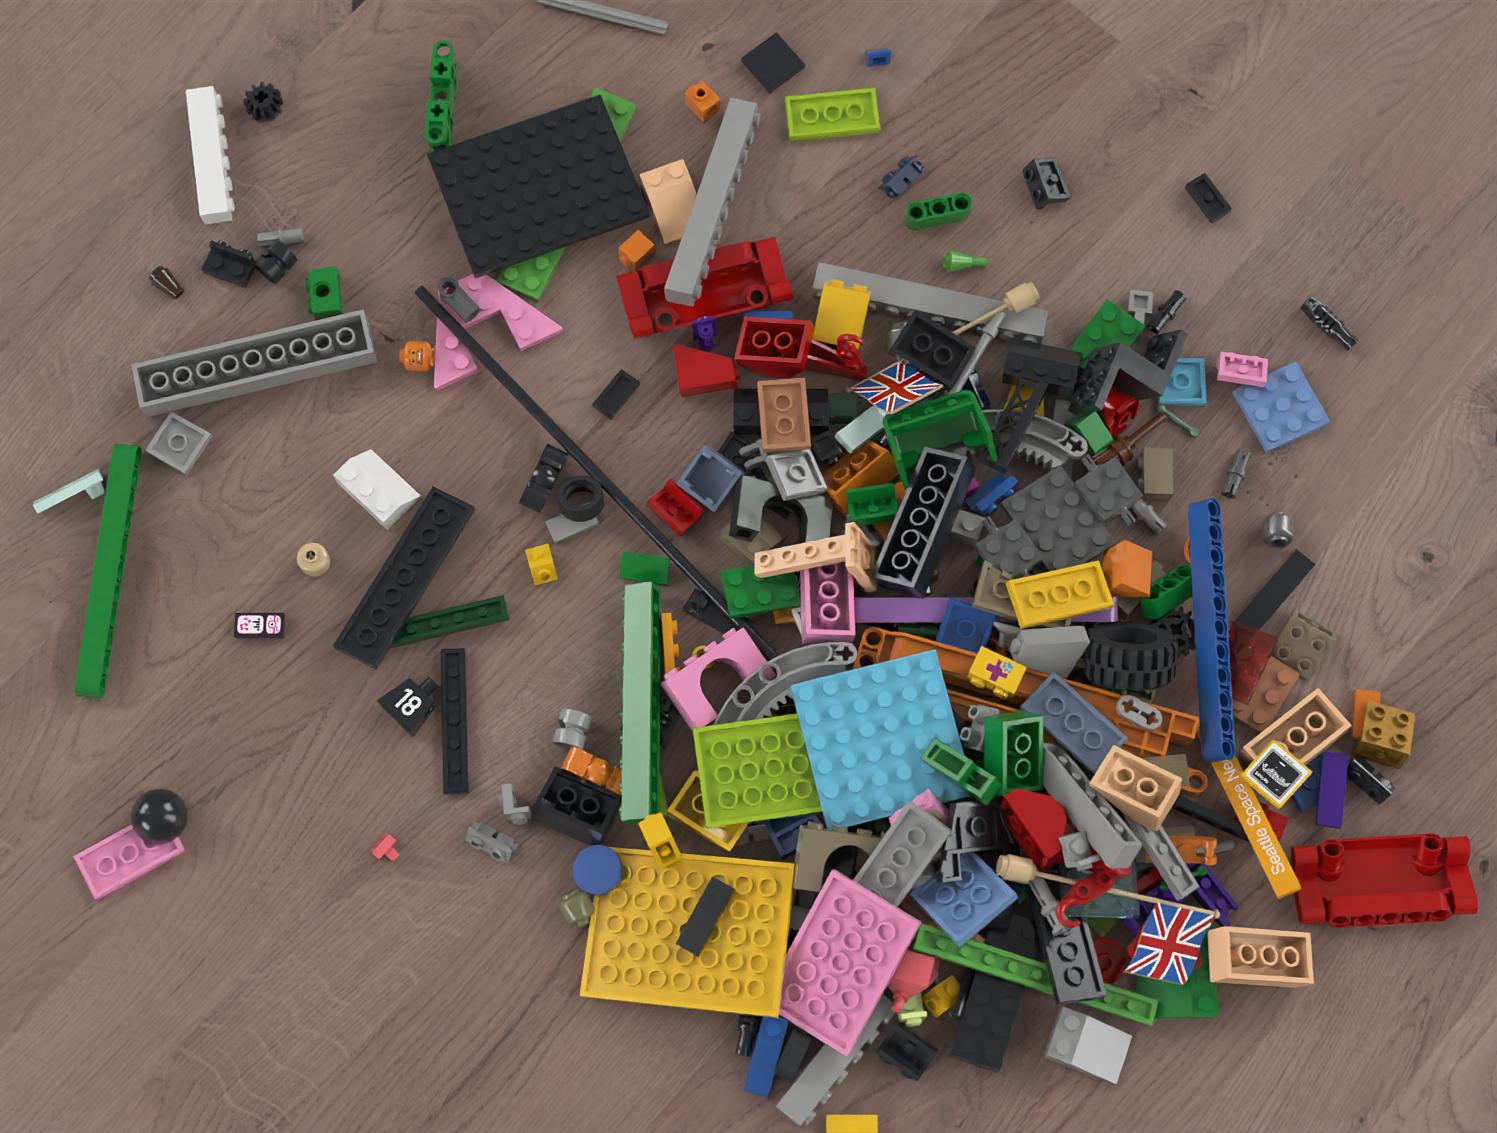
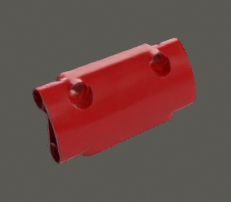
(726, 291)
(1383, 880)

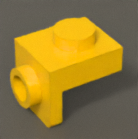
(541, 564)
(942, 996)

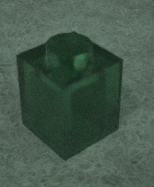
(843, 407)

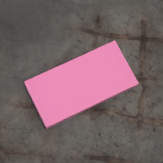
(122, 860)

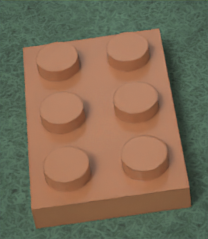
(783, 415)
(1268, 697)

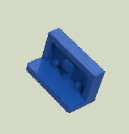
(989, 496)

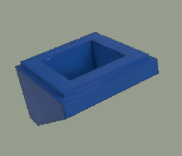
(878, 57)

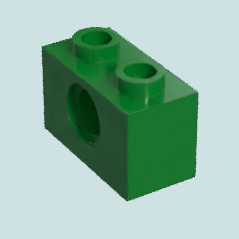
(324, 280)

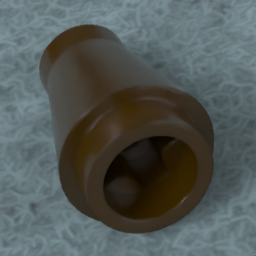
(166, 282)

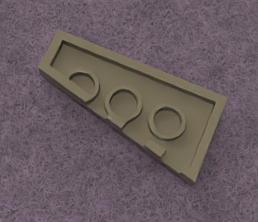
(994, 597)

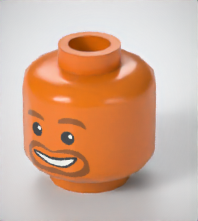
(417, 356)

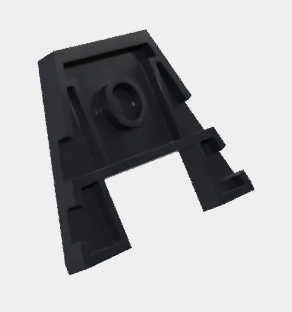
(973, 829)

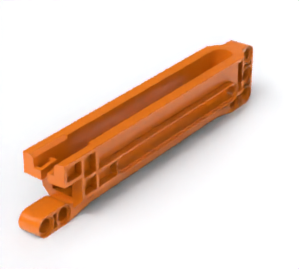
(955, 664)

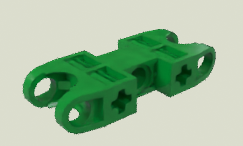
(444, 81)

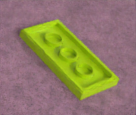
(832, 114)

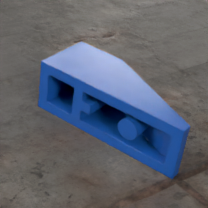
(766, 1055)

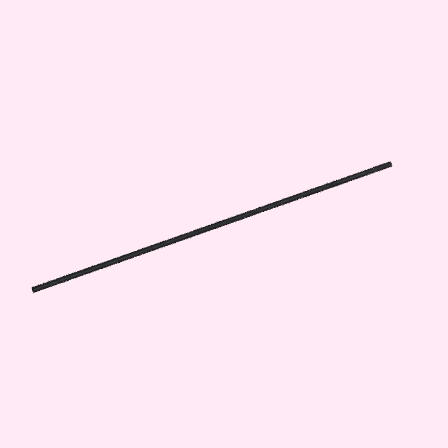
(591, 468)

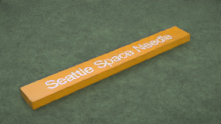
(1256, 826)

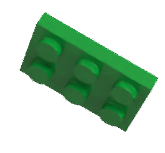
(1107, 327)
(753, 595)

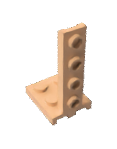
(851, 547)

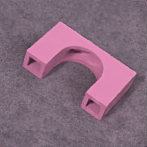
(684, 685)

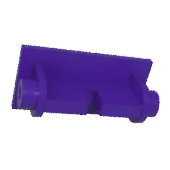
(703, 331)

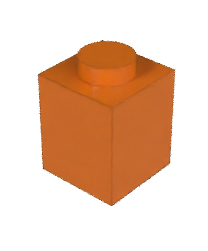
(636, 251)

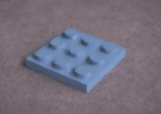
(1282, 408)
(967, 904)

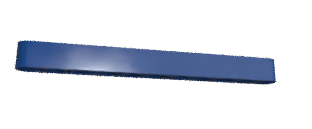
(1211, 631)

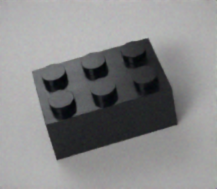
(931, 350)

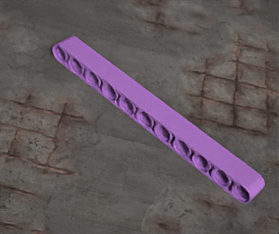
(933, 609)

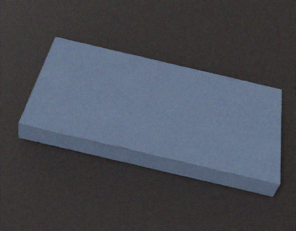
(1074, 722)

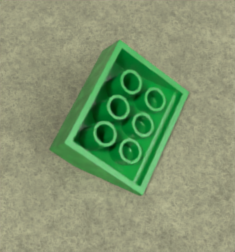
(1188, 1001)

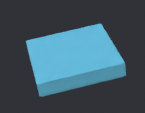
(1186, 384)

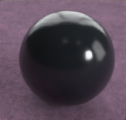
(159, 816)

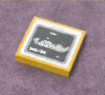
(1276, 774)

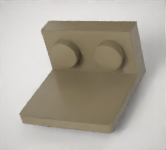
(1303, 644)

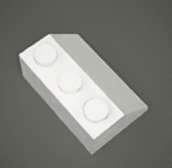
(376, 488)

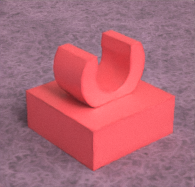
(383, 847)

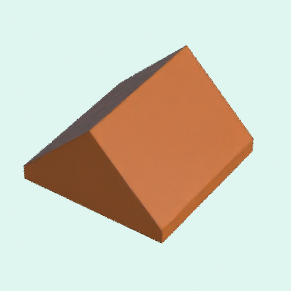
(1127, 570)

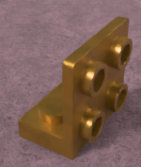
(1385, 735)

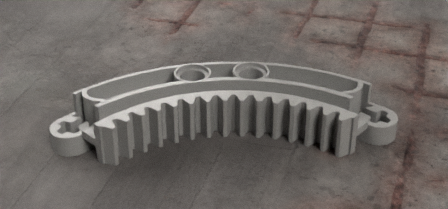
(1042, 441)
(792, 668)

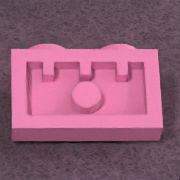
(1242, 369)

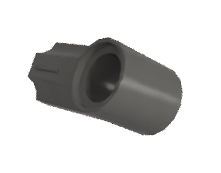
(458, 300)

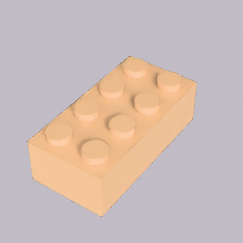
(1303, 730)
(1260, 957)

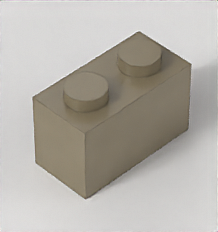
(1156, 473)

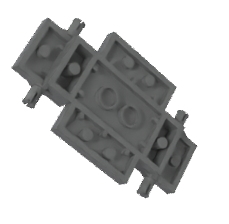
(1060, 520)

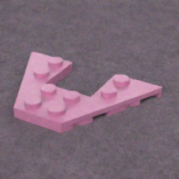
(525, 322)

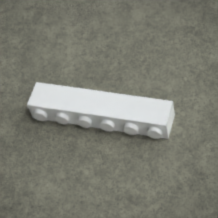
(209, 155)

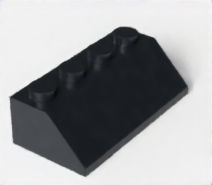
(747, 416)

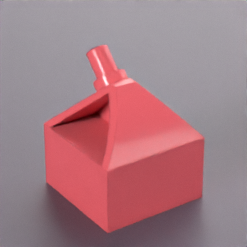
(912, 976)

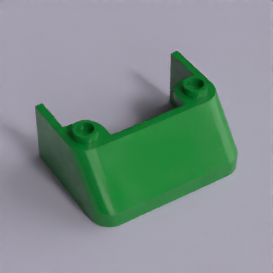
(936, 425)

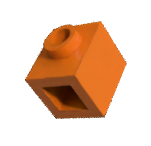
(702, 101)

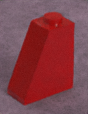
(703, 371)

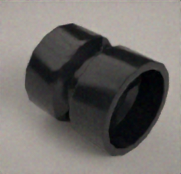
(275, 262)

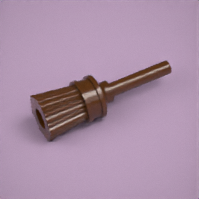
(1122, 447)

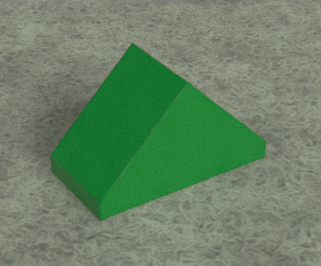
(1092, 430)

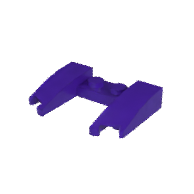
(1209, 895)

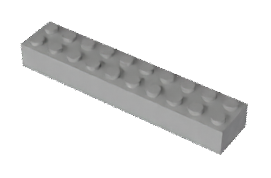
(254, 363)

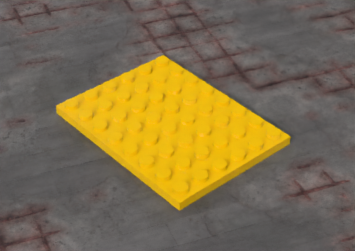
(637, 924)

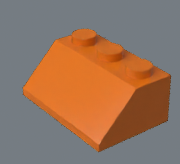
(863, 468)

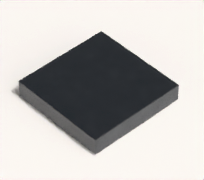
(773, 62)

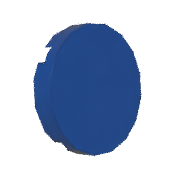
(597, 870)

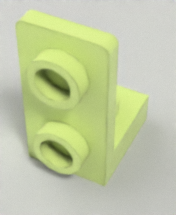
(912, 1012)

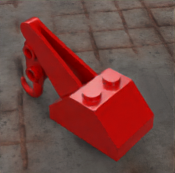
(786, 348)
(1037, 826)

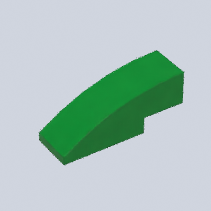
(961, 771)

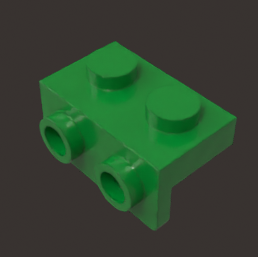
(872, 504)

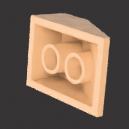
(670, 198)
(1136, 787)

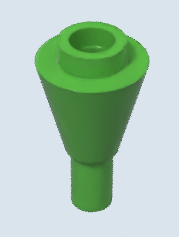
(957, 261)

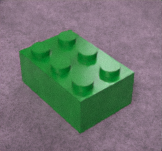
(1014, 750)

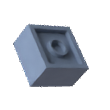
(711, 478)

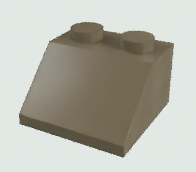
(768, 538)

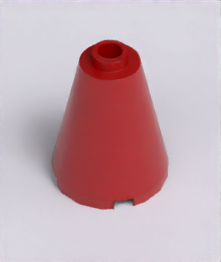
(1117, 411)

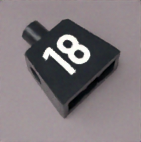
(410, 704)

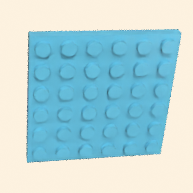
(869, 734)

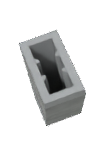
(1050, 649)

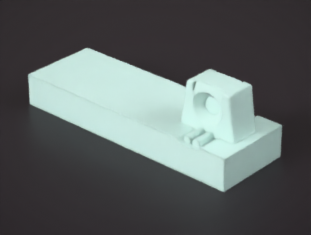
(861, 429)
(91, 483)

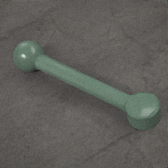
(1193, 431)

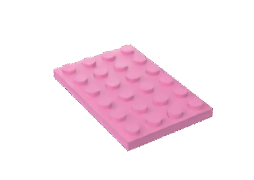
(843, 961)

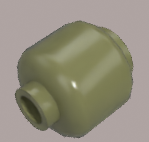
(576, 907)

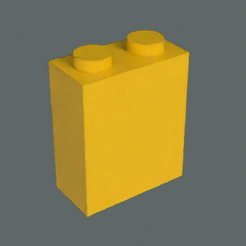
(841, 311)

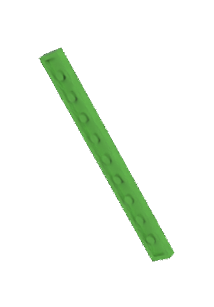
(1026, 972)

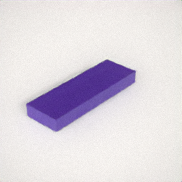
(1331, 790)

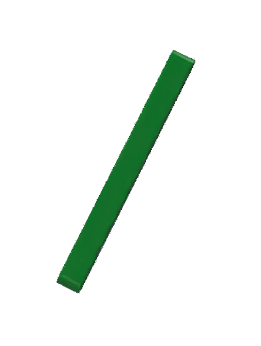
(108, 571)

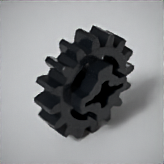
(1182, 636)

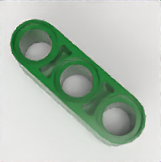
(944, 203)
(1167, 593)

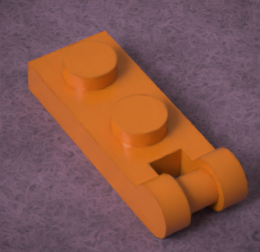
(1187, 849)

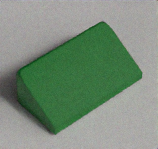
(644, 568)

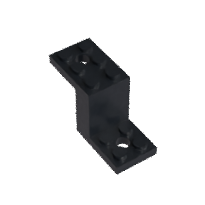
(1127, 371)

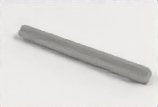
(610, 14)

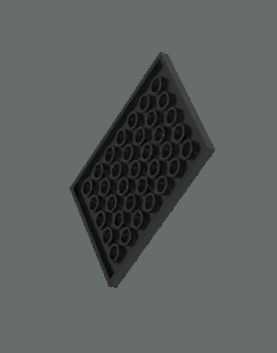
(538, 186)

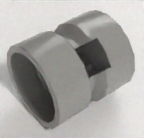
(572, 729)

